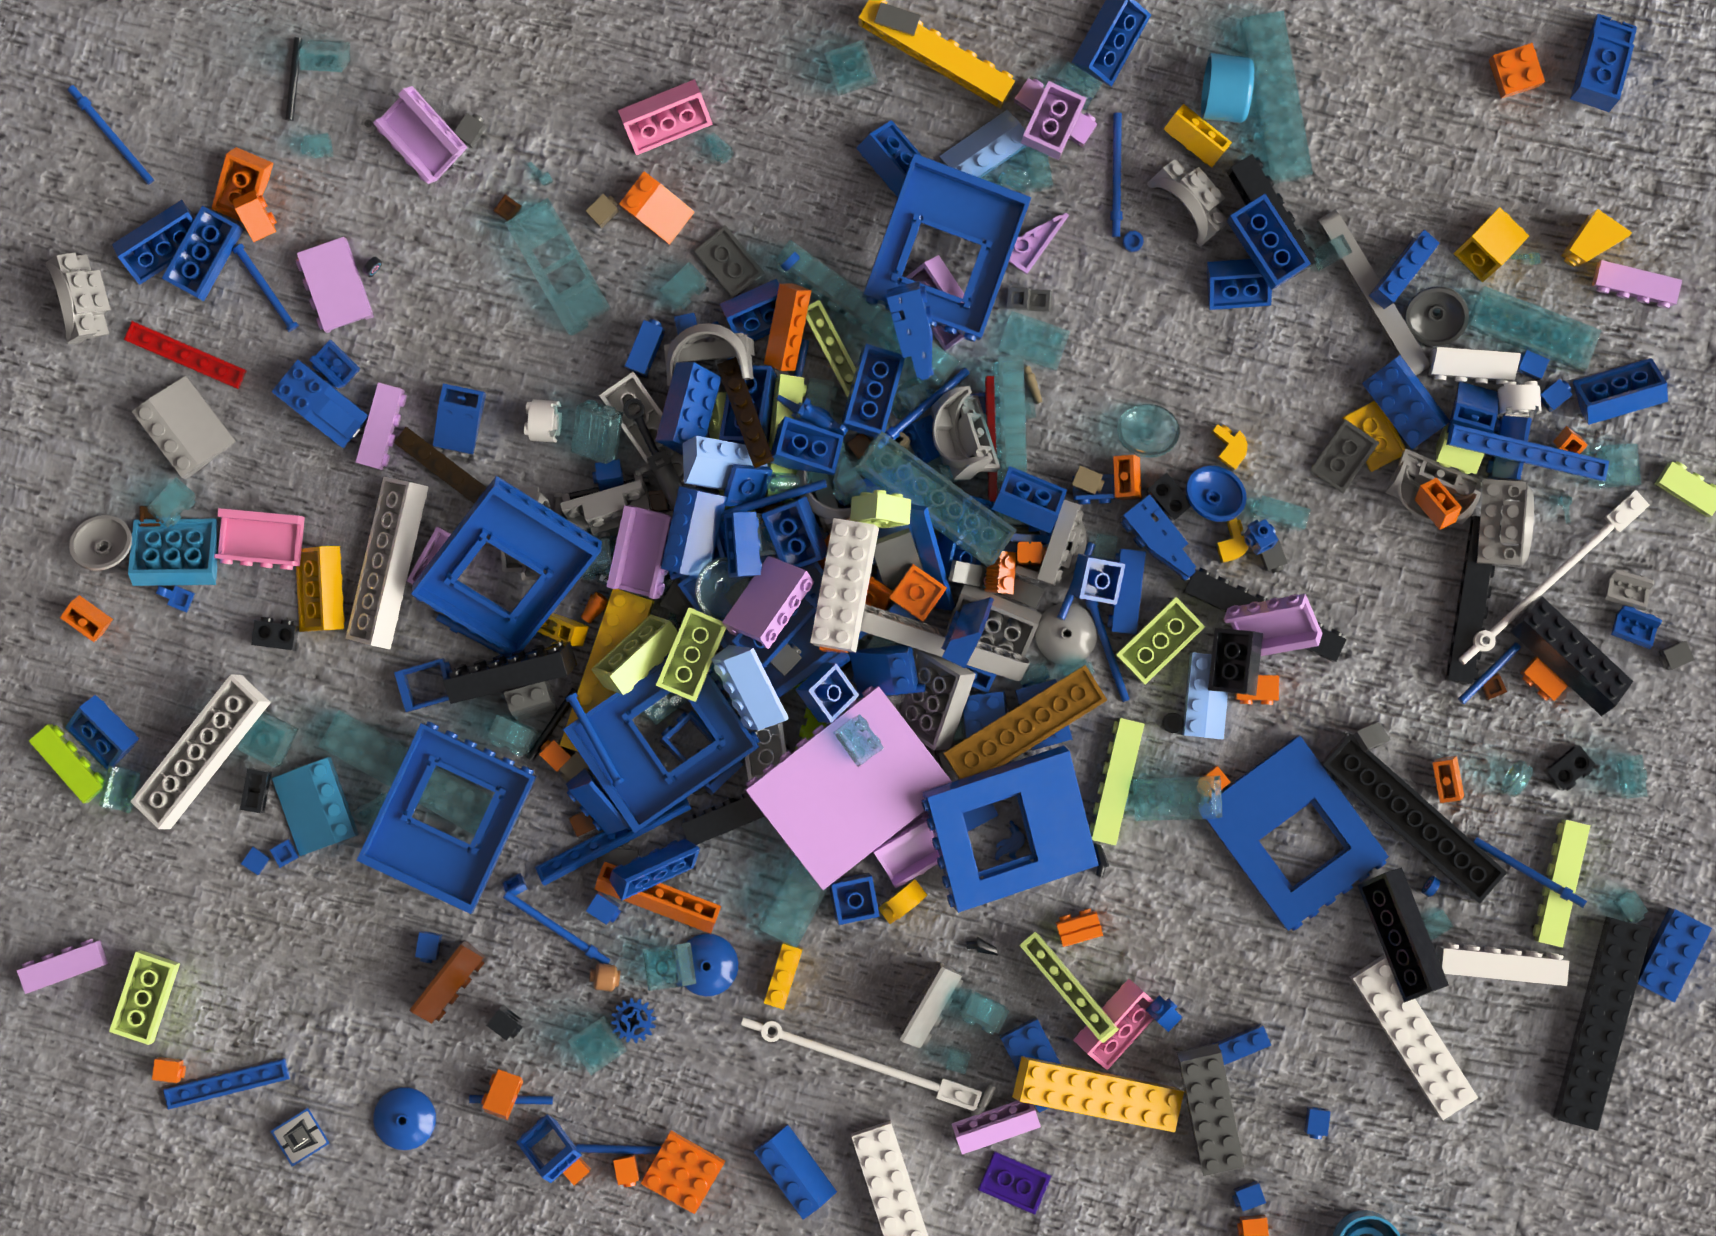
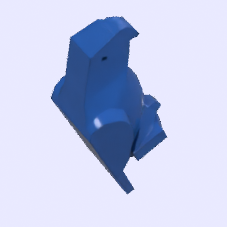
(813, 415)

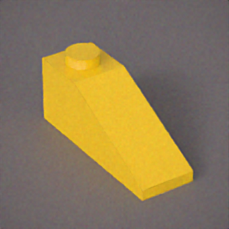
(564, 629)

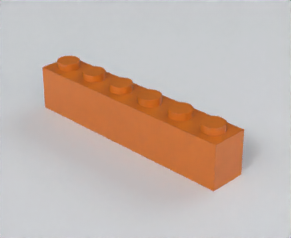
(666, 902)

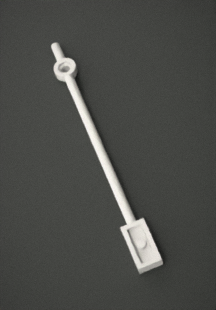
(1617, 519)
(947, 1091)

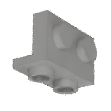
(1628, 589)

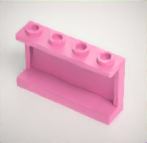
(260, 538)

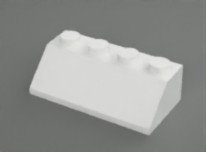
(1473, 364)

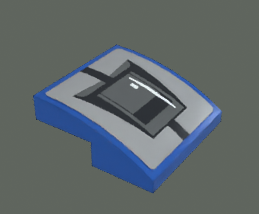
(299, 1137)

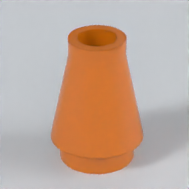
(594, 607)

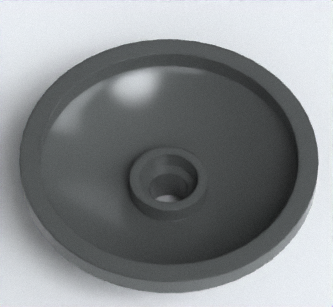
(1440, 327)

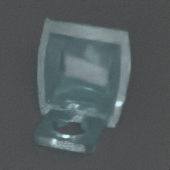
(910, 395)

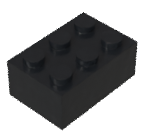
(1235, 661)

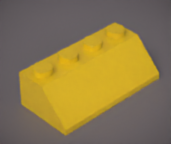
(320, 589)

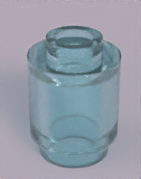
(782, 482)

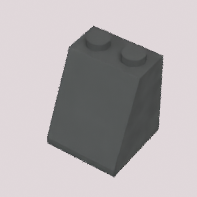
(530, 700)

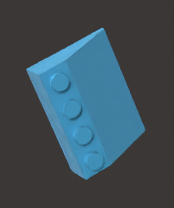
(174, 554)
(315, 806)

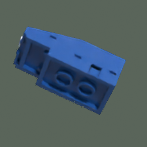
(1604, 63)
(913, 325)
(320, 403)
(1158, 536)

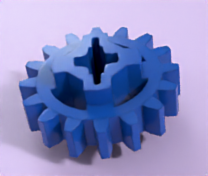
(624, 1017)

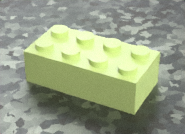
(1159, 640)
(692, 654)
(636, 655)
(144, 997)

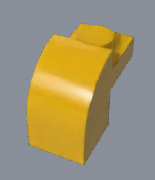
(1236, 446)
(1234, 547)
(902, 901)

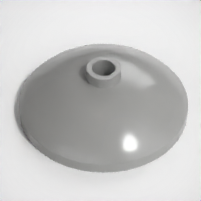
(97, 535)
(1059, 648)

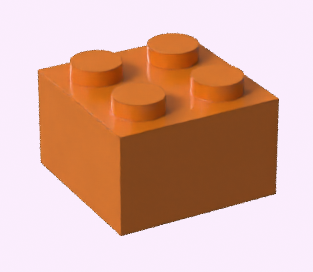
(1516, 70)

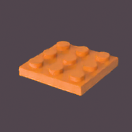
(682, 1172)

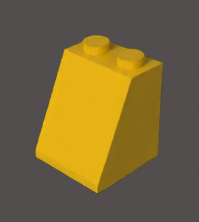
(1594, 237)
(1491, 245)

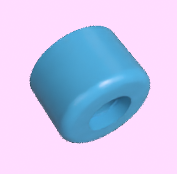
(1227, 88)
(1365, 1222)

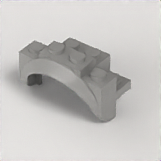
(1197, 195)
(80, 297)
(963, 442)
(1424, 470)
(605, 508)

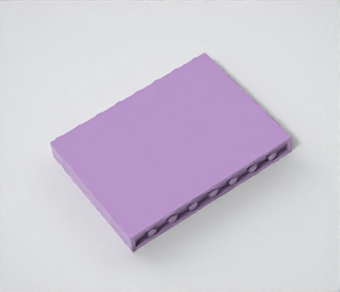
(839, 811)

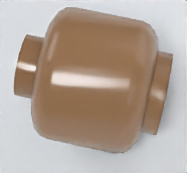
(605, 977)

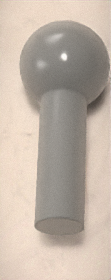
(984, 1101)

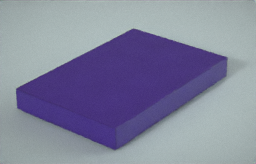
(1014, 1182)

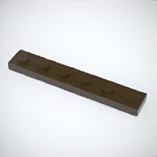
(745, 412)
(440, 465)

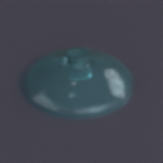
(1148, 422)
(718, 600)

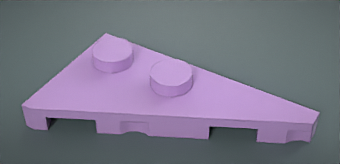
(1034, 242)

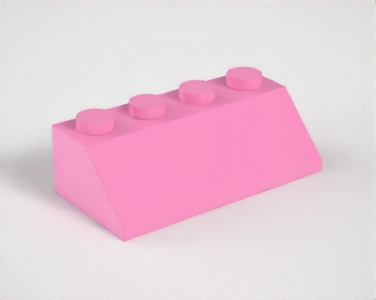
(665, 117)
(1129, 1014)

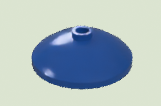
(1221, 487)
(723, 963)
(411, 1105)

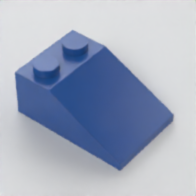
(806, 447)
(886, 667)

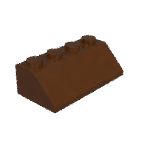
(448, 982)

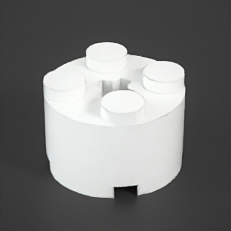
(1519, 399)
(543, 420)

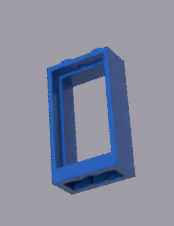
(698, 723)

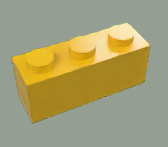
(1197, 135)
(783, 975)

